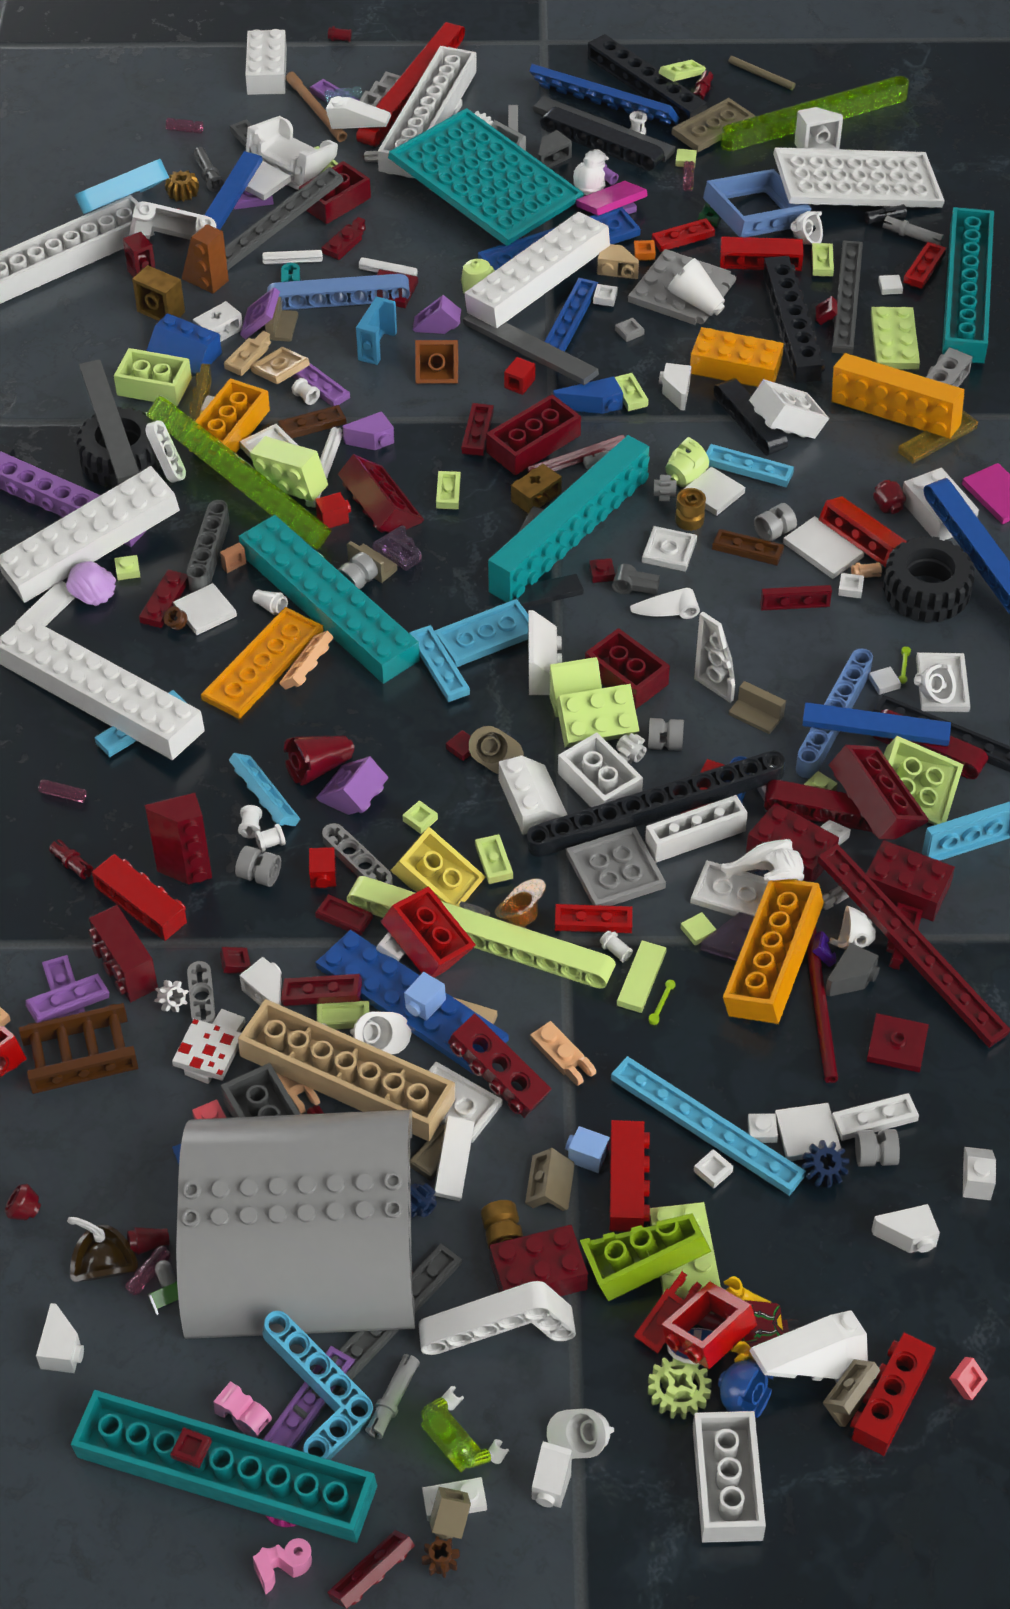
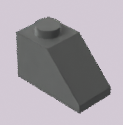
(555, 149)
(852, 971)

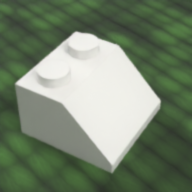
(818, 129)

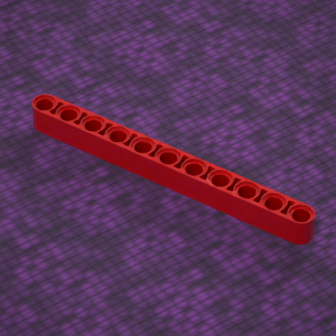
(394, 101)

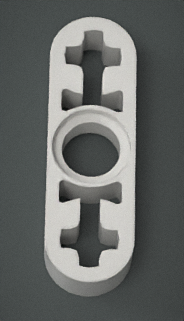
(170, 463)

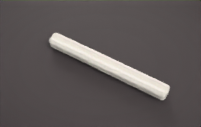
(328, 455)

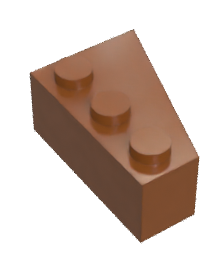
(206, 260)

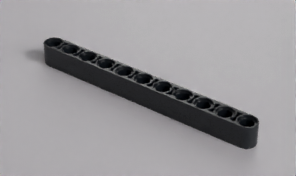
(649, 812)

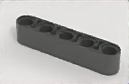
(208, 545)

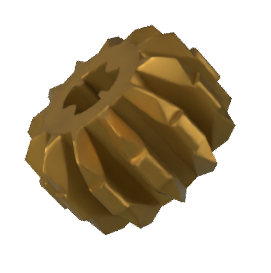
(182, 186)

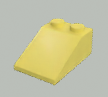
(440, 867)

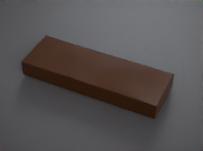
(313, 422)
(748, 547)

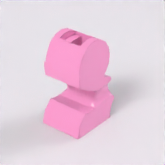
(246, 1414)
(293, 1560)

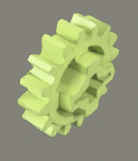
(680, 1393)

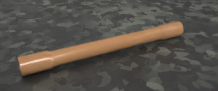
(298, 85)

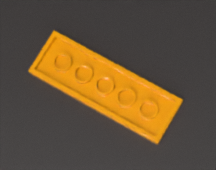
(261, 663)

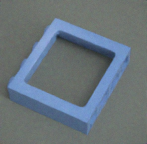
(766, 181)

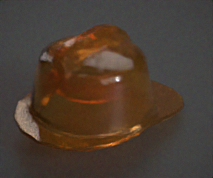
(521, 905)

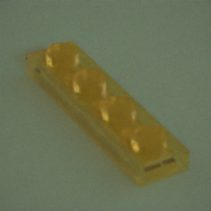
(203, 383)
(928, 443)

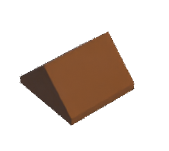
(436, 361)

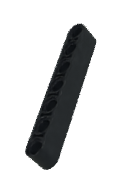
(601, 137)

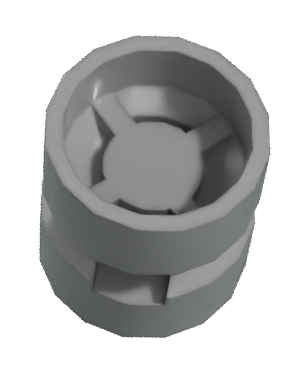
(775, 522)
(359, 569)
(674, 731)
(254, 864)
(877, 1147)

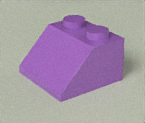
(354, 786)

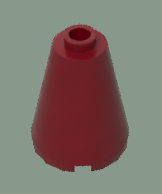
(315, 756)

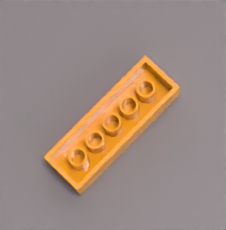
(897, 395)
(773, 950)

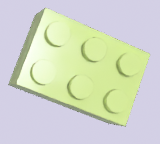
(151, 374)
(290, 467)
(598, 711)

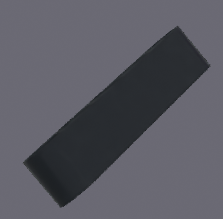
(736, 402)

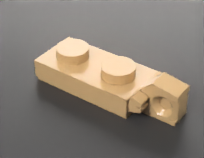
(248, 354)

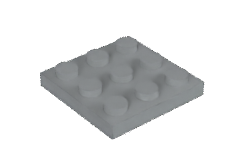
(615, 868)

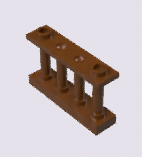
(82, 1069)

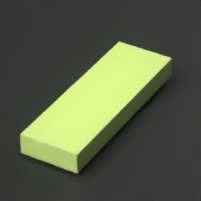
(682, 70)
(641, 976)

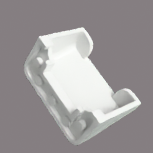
(278, 148)
(167, 220)

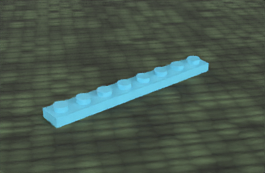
(708, 1125)

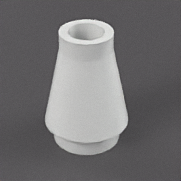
(271, 601)

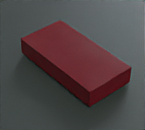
(344, 915)

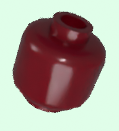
(889, 497)

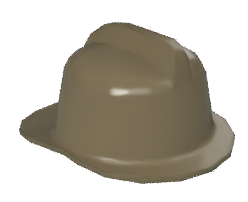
(491, 745)

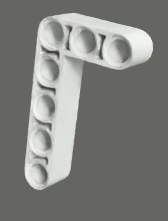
(496, 1314)

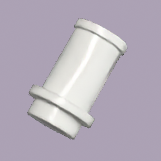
(615, 945)

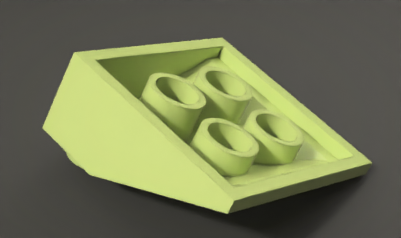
(927, 775)

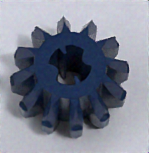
(815, 1164)

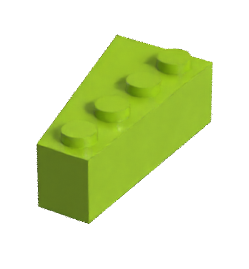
(644, 1254)

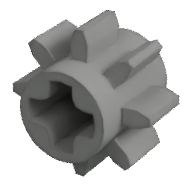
(664, 488)

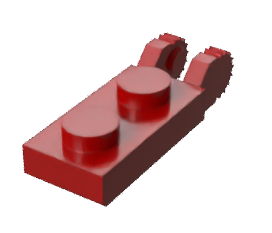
(651, 1330)

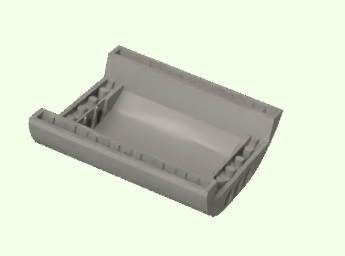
(295, 1222)

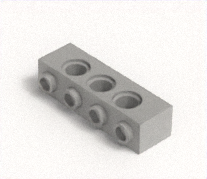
(951, 367)

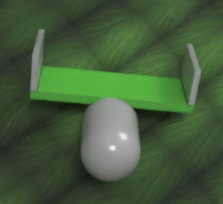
(168, 1281)

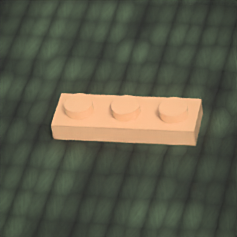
(306, 660)

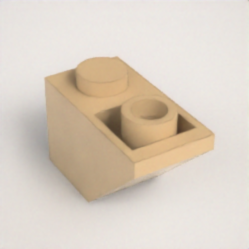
(617, 262)

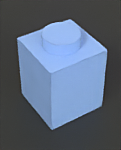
(424, 996)
(588, 1149)

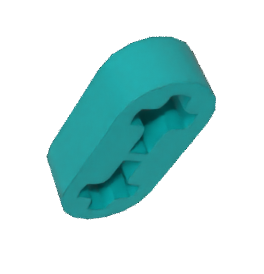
(290, 268)

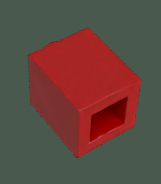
(519, 375)
(333, 510)
(322, 867)

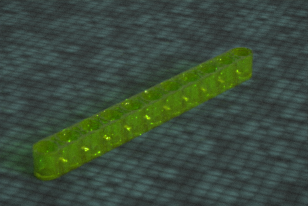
(783, 121)
(239, 472)

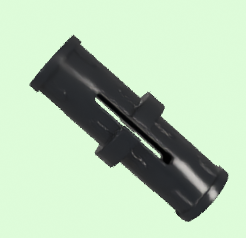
(880, 215)

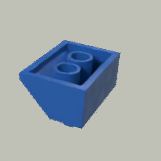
(185, 340)

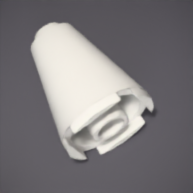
(697, 288)

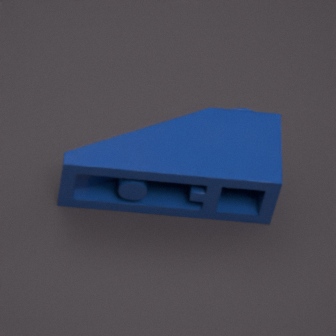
(594, 397)

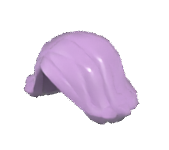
(90, 583)

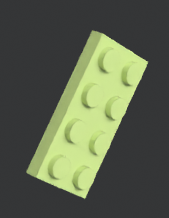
(895, 337)
(699, 1270)

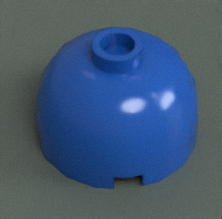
(744, 1387)

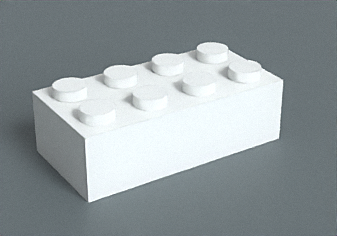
(266, 62)
(728, 1477)

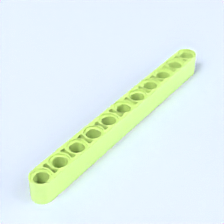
(499, 936)

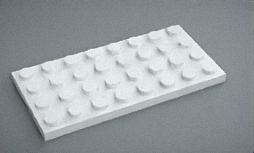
(858, 177)

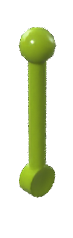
(905, 652)
(654, 1018)

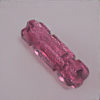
(184, 125)
(688, 175)
(62, 790)
(147, 1270)

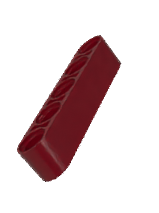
(957, 750)
(815, 803)

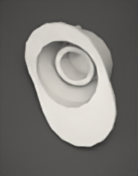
(383, 1030)
(579, 1430)

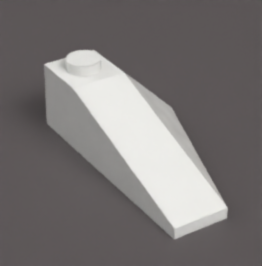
(714, 659)
(814, 1350)

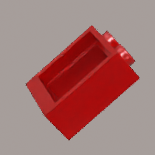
(738, 1324)

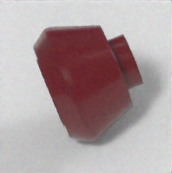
(22, 1203)

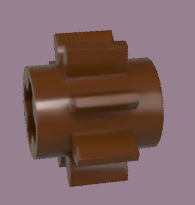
(443, 1564)

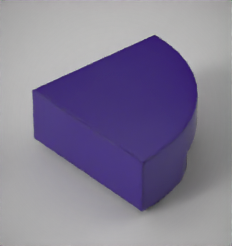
(823, 950)

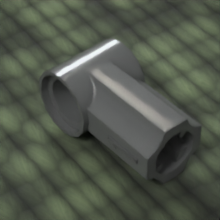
(629, 579)

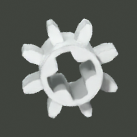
(631, 747)
(167, 991)

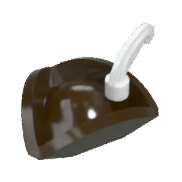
(100, 1253)

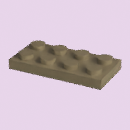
(707, 126)

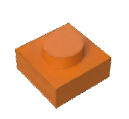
(644, 250)

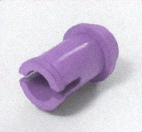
(610, 176)

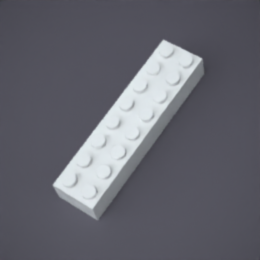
(537, 269)
(88, 533)

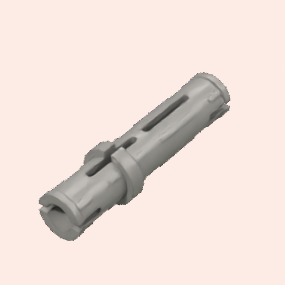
(913, 231)
(387, 1406)

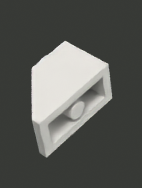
(676, 383)
(262, 982)
(979, 1173)
(908, 1229)
(59, 1343)
(552, 1475)

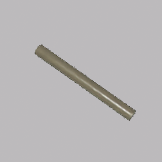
(761, 72)

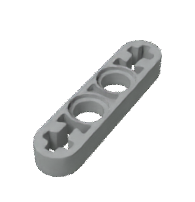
(353, 860)

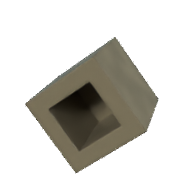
(449, 1513)

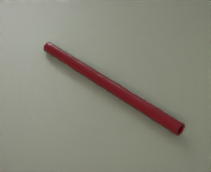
(822, 1014)

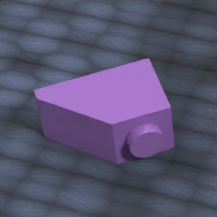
(438, 317)
(369, 432)

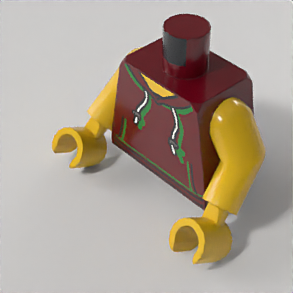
(767, 1317)

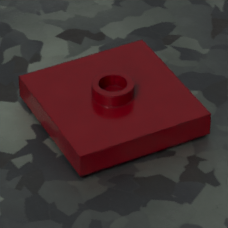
(897, 1042)

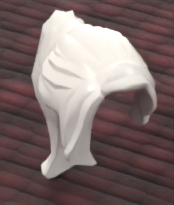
(589, 174)
(773, 856)

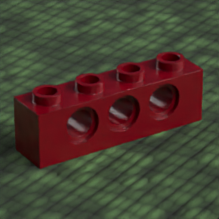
(497, 1051)

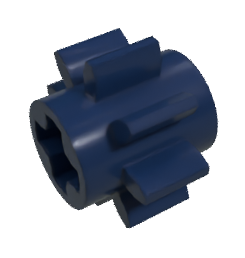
(422, 1200)

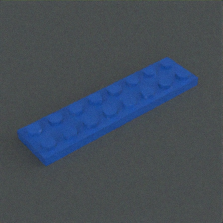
(599, 93)
(620, 229)
(384, 987)

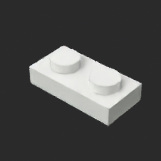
(473, 1487)

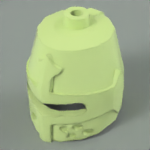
(474, 272)
(686, 466)

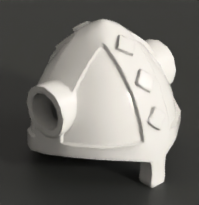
(803, 227)
(933, 683)
(855, 929)

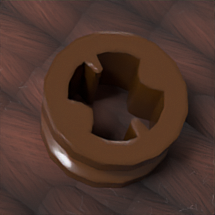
(170, 615)

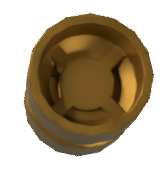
(690, 509)
(500, 1221)

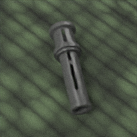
(209, 172)

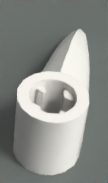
(676, 602)

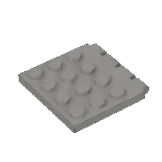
(653, 293)

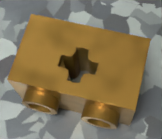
(536, 488)

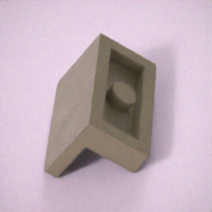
(282, 324)
(385, 566)
(758, 708)
(550, 1180)
(850, 1390)

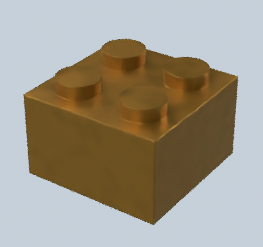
(158, 293)

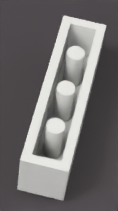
(696, 828)

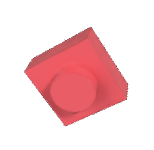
(209, 1111)
(968, 1378)

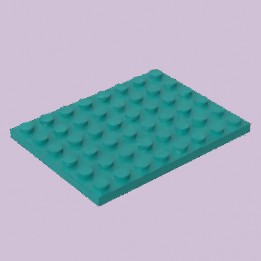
(485, 176)

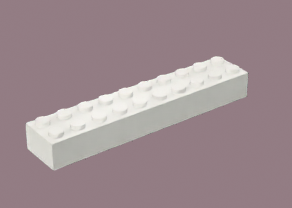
(430, 102)
(65, 248)
(100, 688)

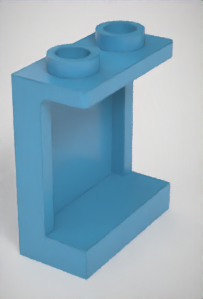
(376, 322)

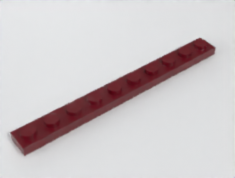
(914, 946)

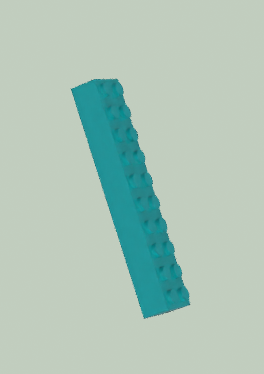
(968, 282)
(568, 519)
(330, 599)
(234, 1470)

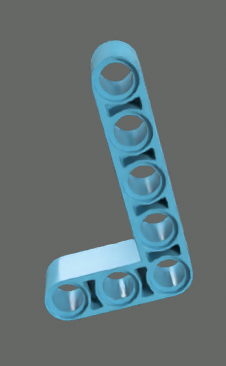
(122, 186)
(320, 1384)

